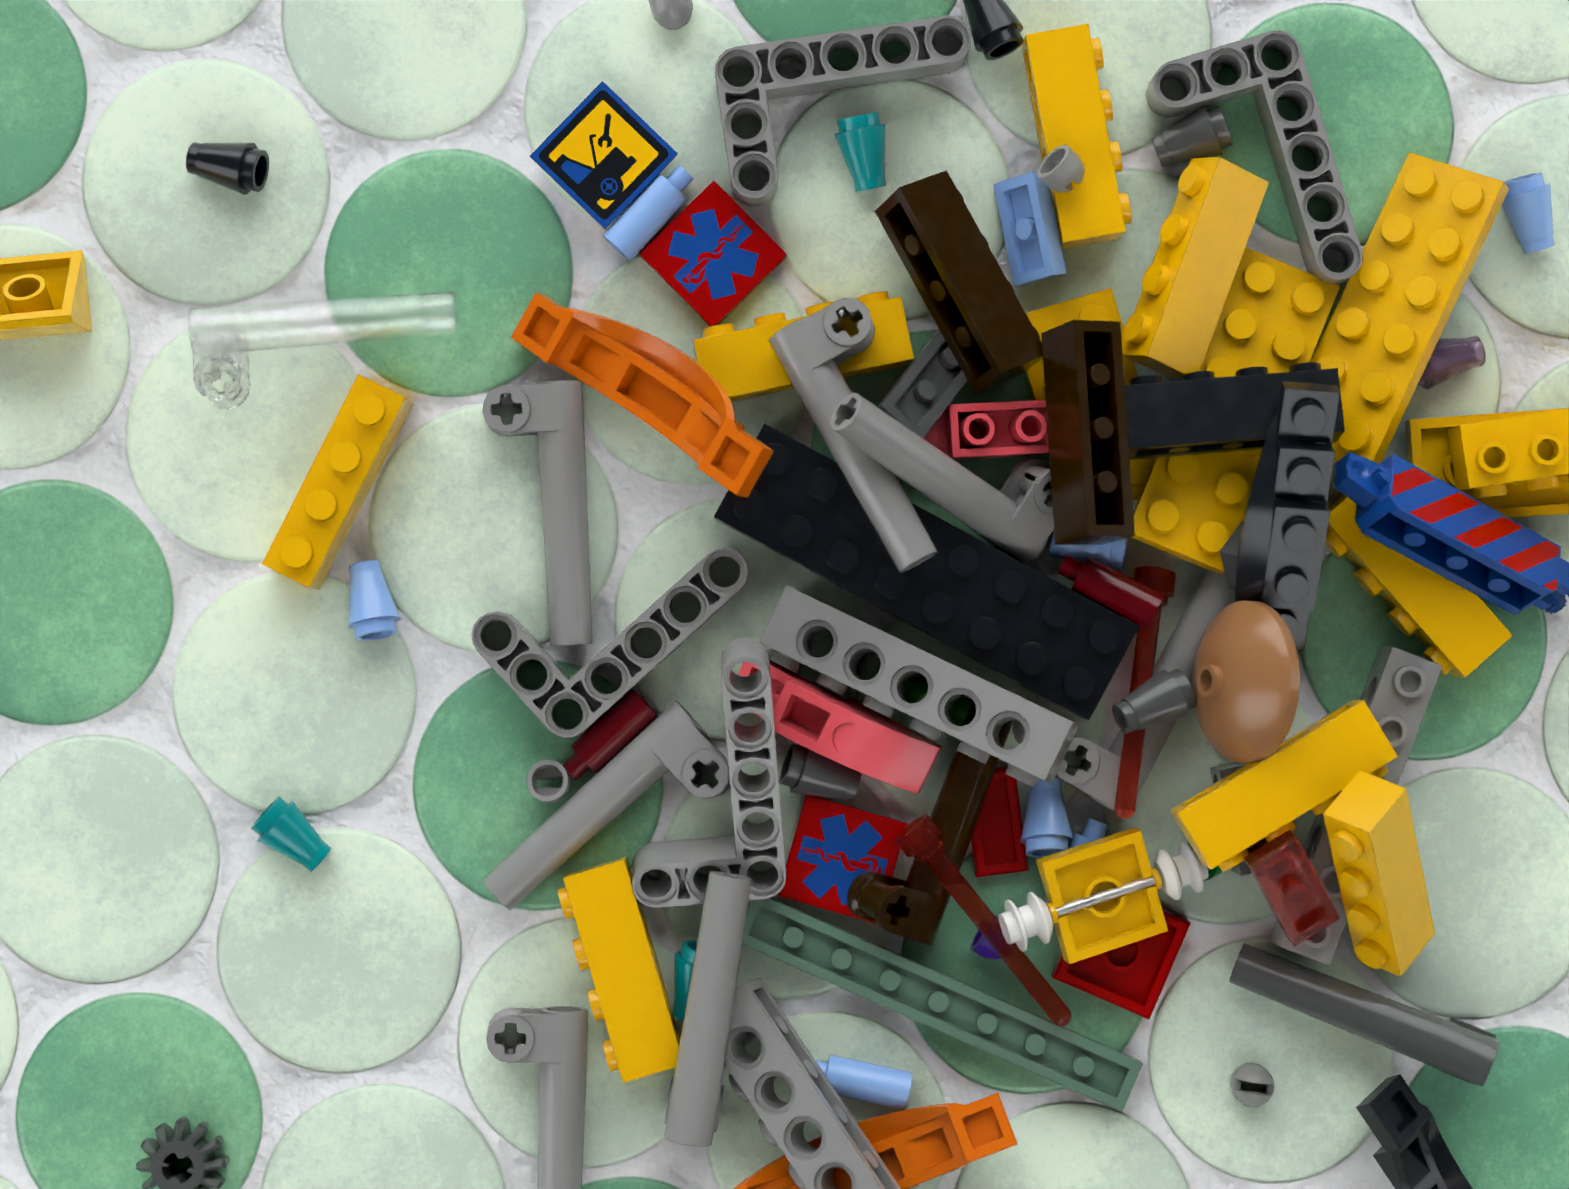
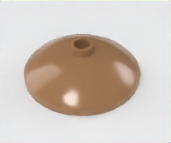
(1246, 681)

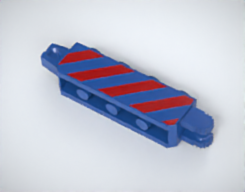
(1454, 534)

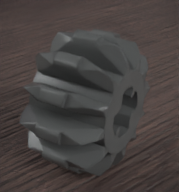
(178, 1144)

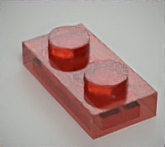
(1291, 887)

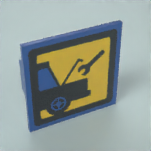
(603, 155)

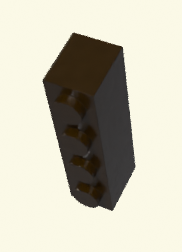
(960, 281)
(1087, 433)

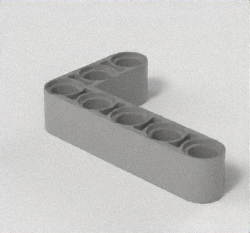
(820, 77)
(1281, 135)
(618, 652)
(748, 795)

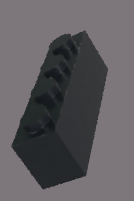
(1211, 412)

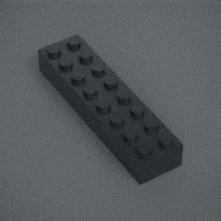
(960, 596)

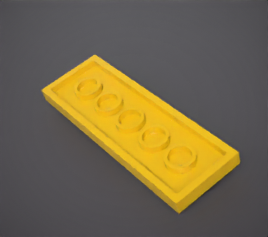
(1404, 295)
(1267, 322)

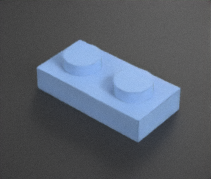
(1029, 229)

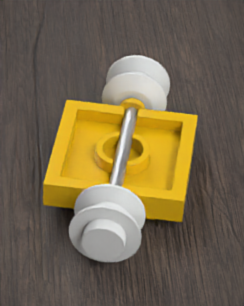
(1102, 895)

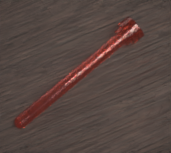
(1164, 582)
(922, 842)

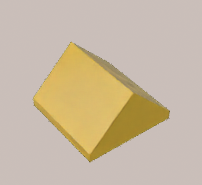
(44, 295)

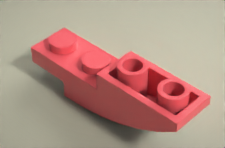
(991, 430)
(847, 730)

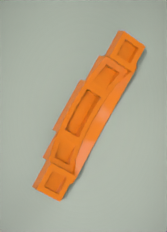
(650, 382)
(916, 1143)

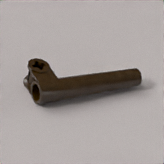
(919, 903)

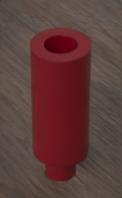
(1112, 589)
(610, 734)

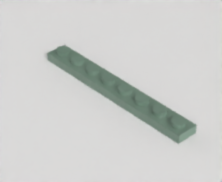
(940, 1002)

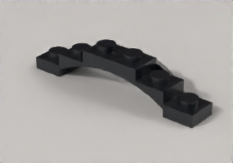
(1289, 507)
(1411, 1143)

